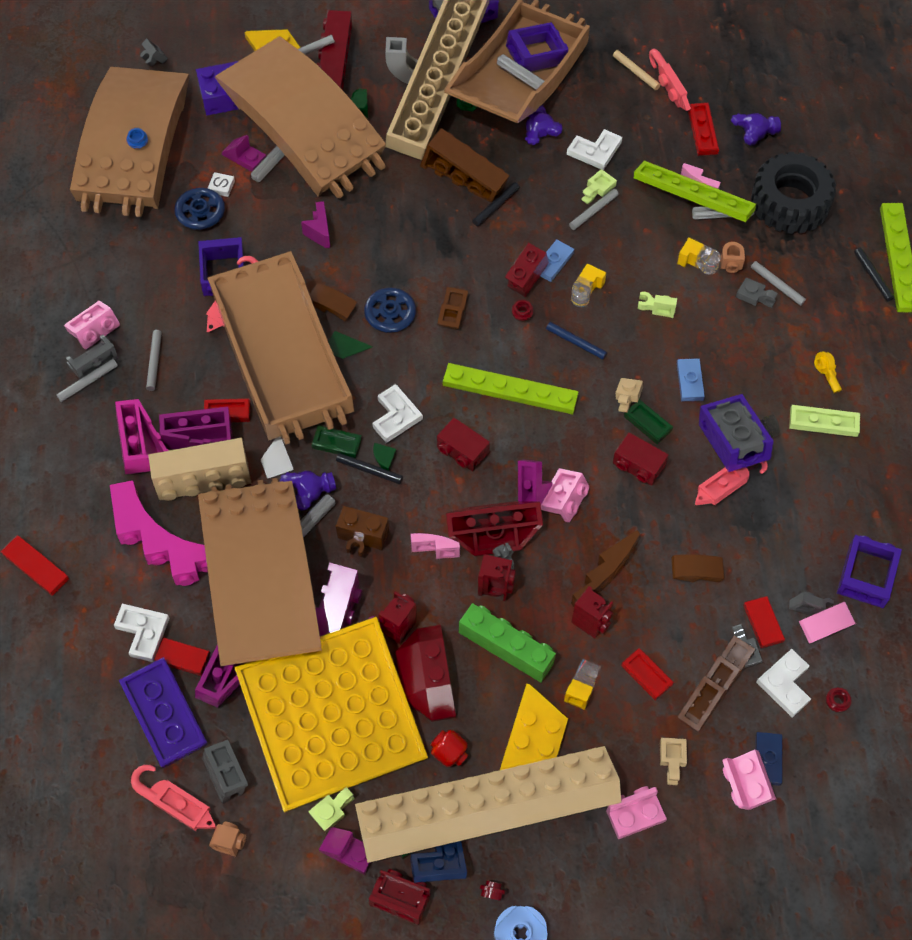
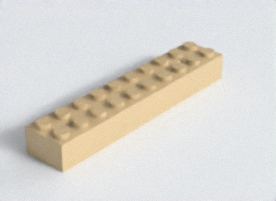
(438, 63)
(487, 803)

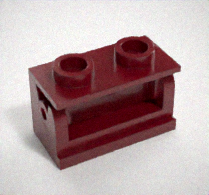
(527, 269)
(462, 444)
(640, 459)
(496, 577)
(592, 613)
(398, 617)
(400, 896)

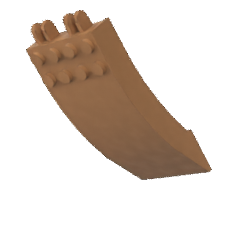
(500, 92)
(304, 115)
(105, 163)
(281, 347)
(258, 573)

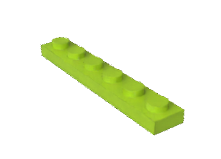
(695, 191)
(898, 253)
(510, 388)

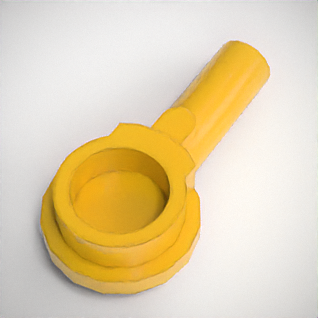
(825, 364)

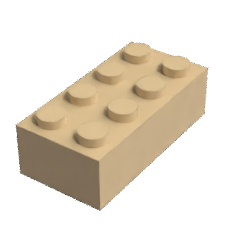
(199, 468)

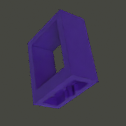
(519, 38)
(217, 250)
(861, 590)

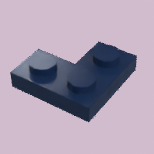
(443, 864)

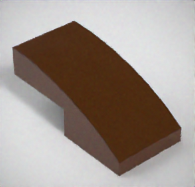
(332, 300)
(453, 308)
(695, 567)

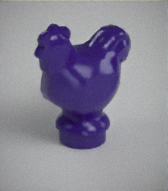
(540, 125)
(756, 126)
(309, 486)

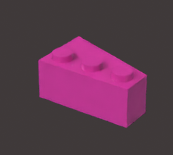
(136, 436)

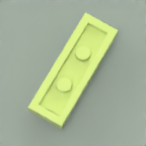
(824, 420)

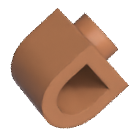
(732, 257)
(227, 839)

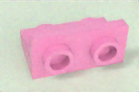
(92, 323)
(566, 494)
(748, 780)
(636, 812)

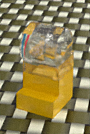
(699, 256)
(585, 284)
(582, 684)

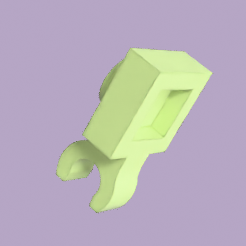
(599, 184)
(659, 305)
(329, 811)

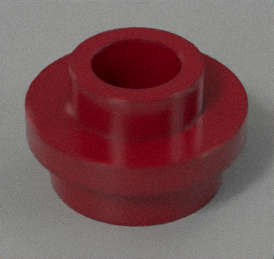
(522, 305)
(839, 693)
(492, 890)

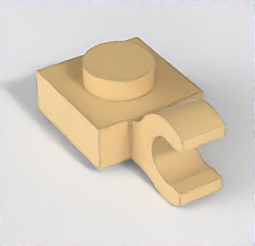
(627, 392)
(673, 754)

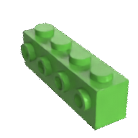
(507, 642)

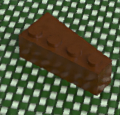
(463, 166)

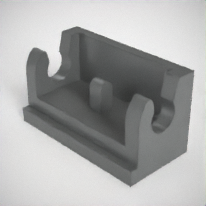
(92, 358)
(224, 770)

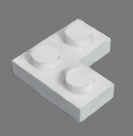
(597, 153)
(401, 414)
(147, 626)
(780, 683)

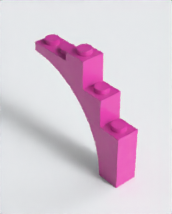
(159, 546)

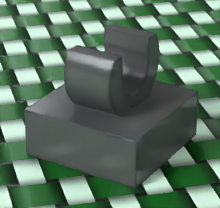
(152, 53)

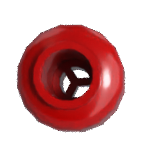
(449, 748)

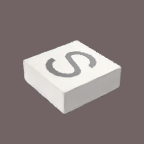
(221, 184)

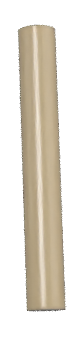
(636, 70)

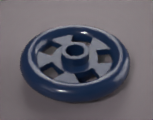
(199, 203)
(389, 325)

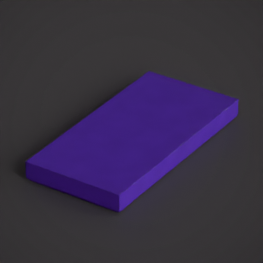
(163, 712)

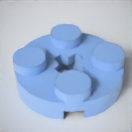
(520, 918)

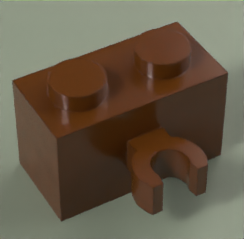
(362, 529)

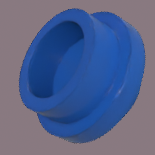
(137, 138)

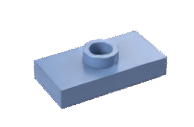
(557, 256)
(690, 380)

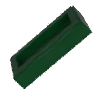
(648, 421)
(336, 441)

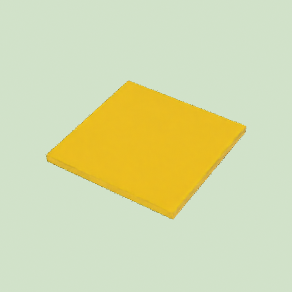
(331, 715)

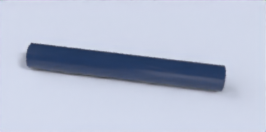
(576, 340)

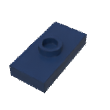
(770, 750)

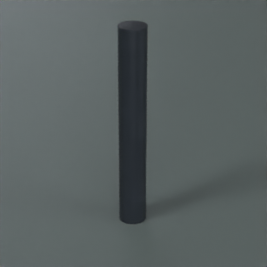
(495, 204)
(874, 274)
(369, 468)

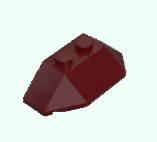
(489, 526)
(426, 674)

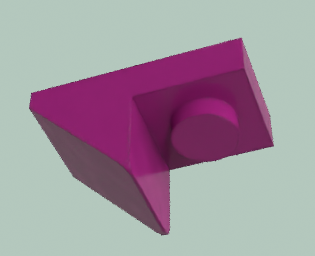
(243, 154)
(317, 228)
(530, 481)
(346, 849)

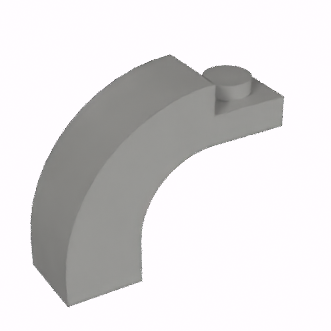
(398, 59)

